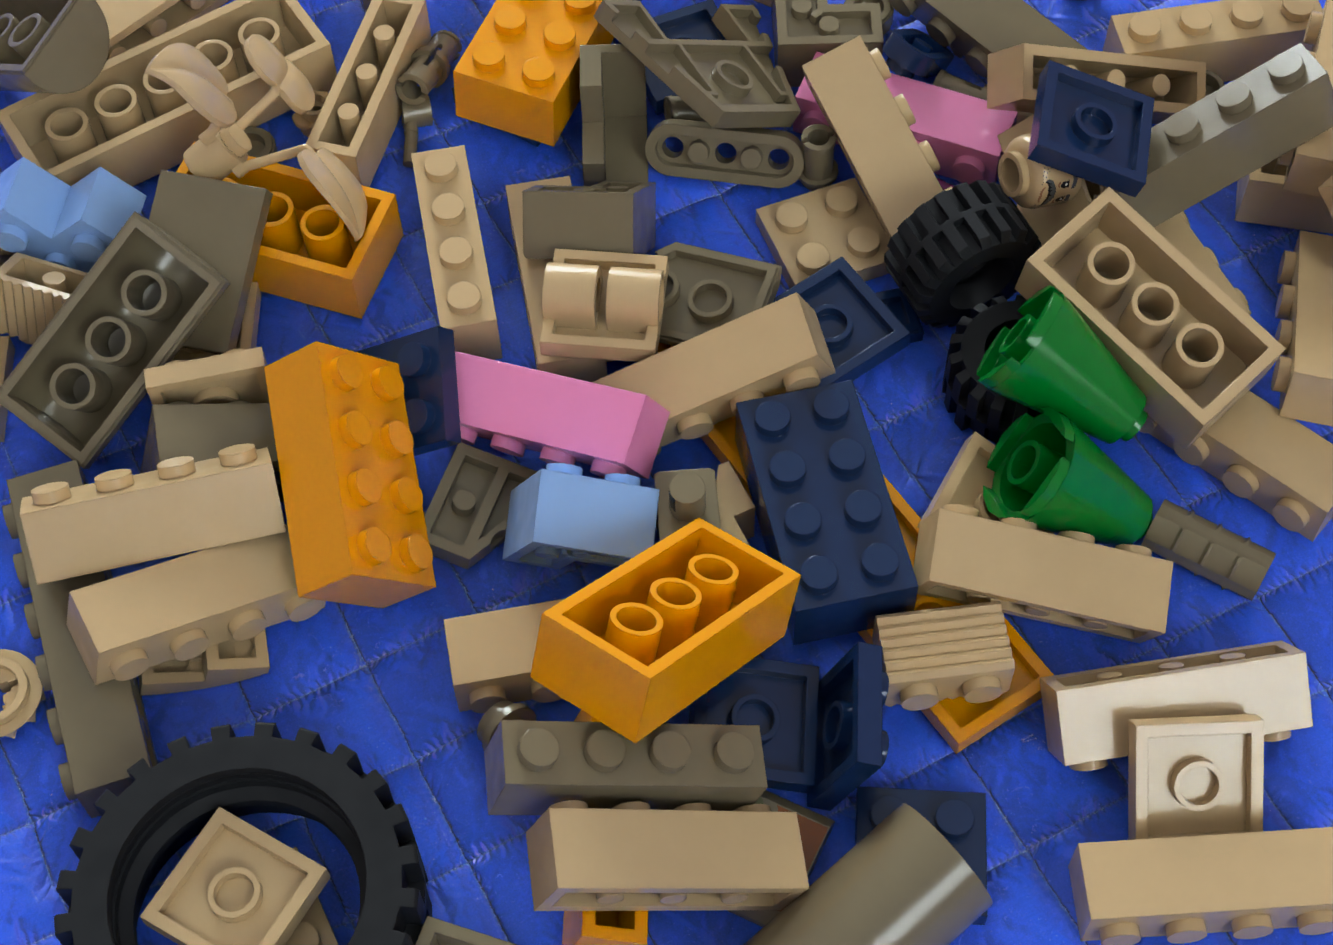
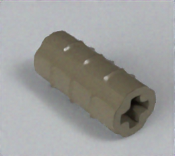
(1208, 549)

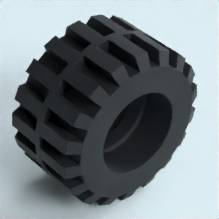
(960, 252)
(968, 398)

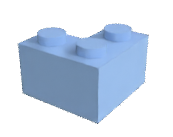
(60, 220)
(579, 518)

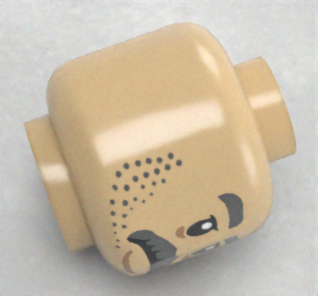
(1033, 183)

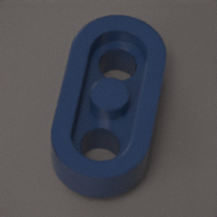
(915, 53)

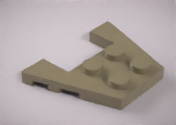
(721, 80)

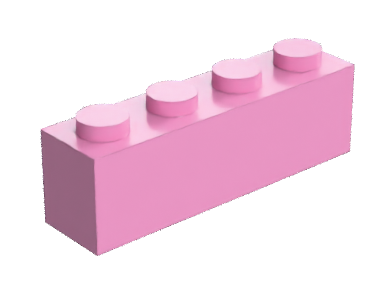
(953, 123)
(558, 417)

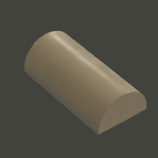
(51, 45)
(120, 319)
(887, 890)

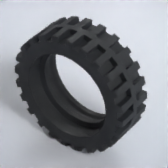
(244, 777)

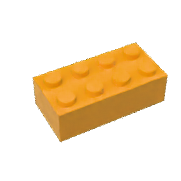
(526, 66)
(309, 249)
(348, 477)
(663, 628)

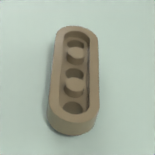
(703, 161)

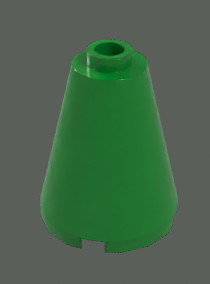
(1063, 365)
(1064, 482)

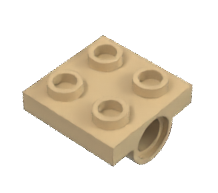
(603, 305)

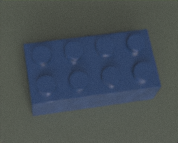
(825, 509)

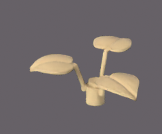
(225, 144)

